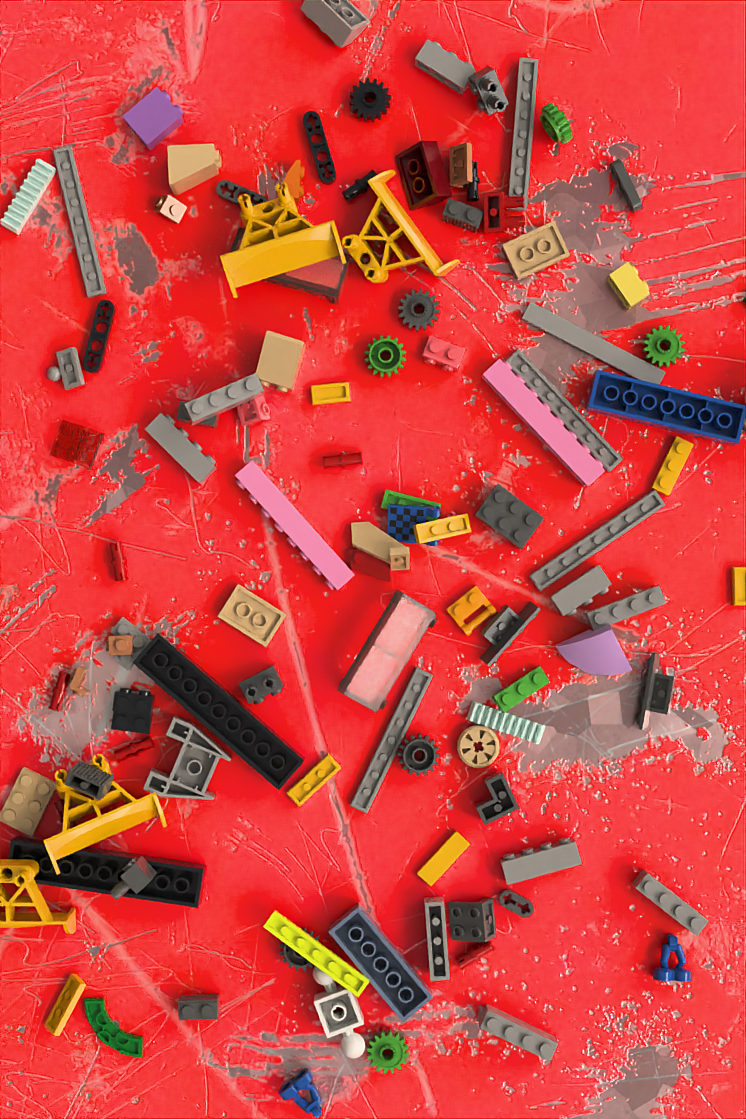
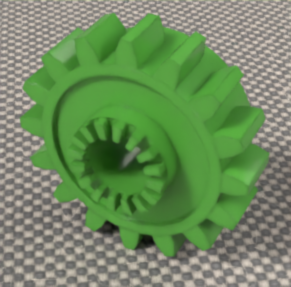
(556, 124)
(658, 355)
(381, 366)
(387, 1061)

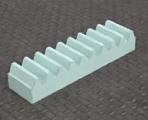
(28, 196)
(505, 722)

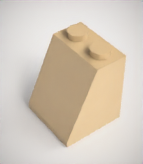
(191, 165)
(280, 361)

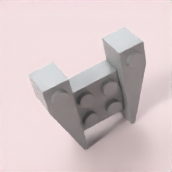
(193, 766)

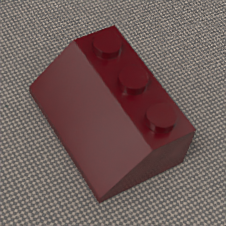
(423, 175)

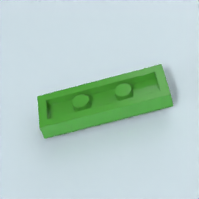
(393, 497)
(520, 689)

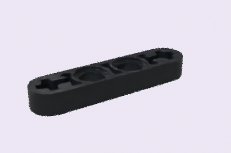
(320, 147)
(97, 336)

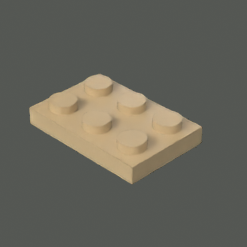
(535, 250)
(252, 615)
(28, 801)

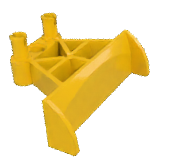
(277, 241)
(358, 246)
(103, 825)
(23, 873)

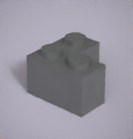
(500, 803)

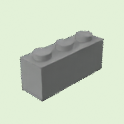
(444, 66)
(580, 591)

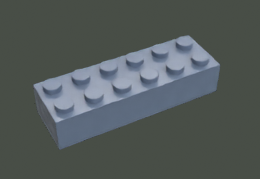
(380, 962)

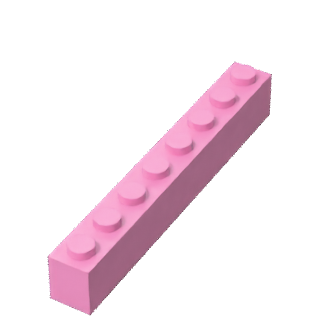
(543, 423)
(295, 525)

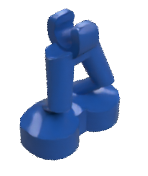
(677, 973)
(300, 1082)

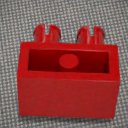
(496, 215)

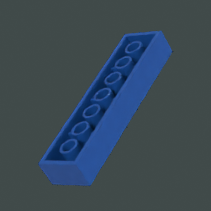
(666, 407)

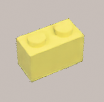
(628, 285)

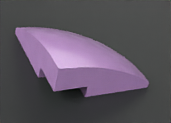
(596, 652)

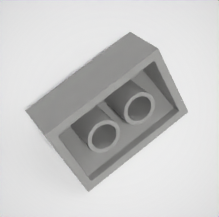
(336, 19)

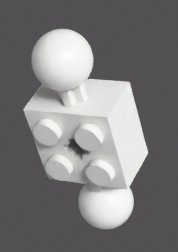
(338, 1022)

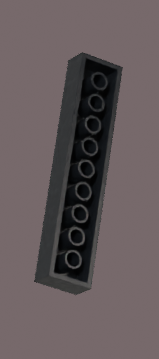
(219, 710)
(101, 870)

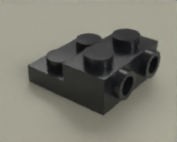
(132, 711)

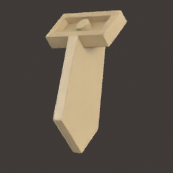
(380, 545)

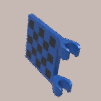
(403, 517)

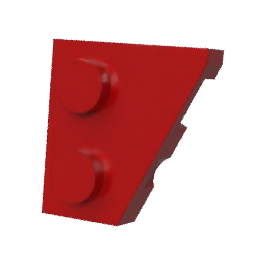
(369, 565)

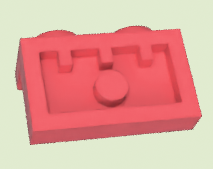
(442, 353)
(253, 411)

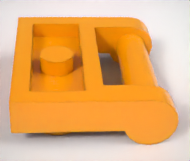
(467, 605)

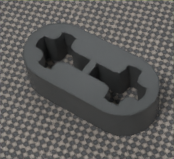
(518, 899)

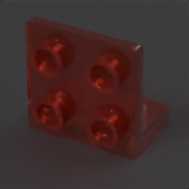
(76, 444)

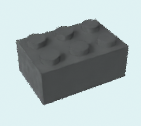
(509, 517)

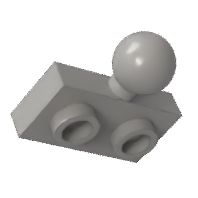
(69, 369)

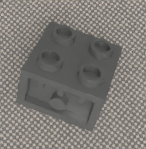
(472, 920)

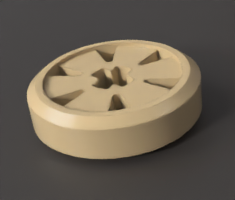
(482, 757)

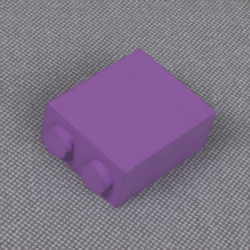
(154, 118)

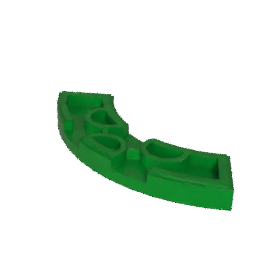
(109, 1032)

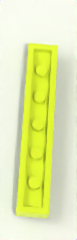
(316, 953)

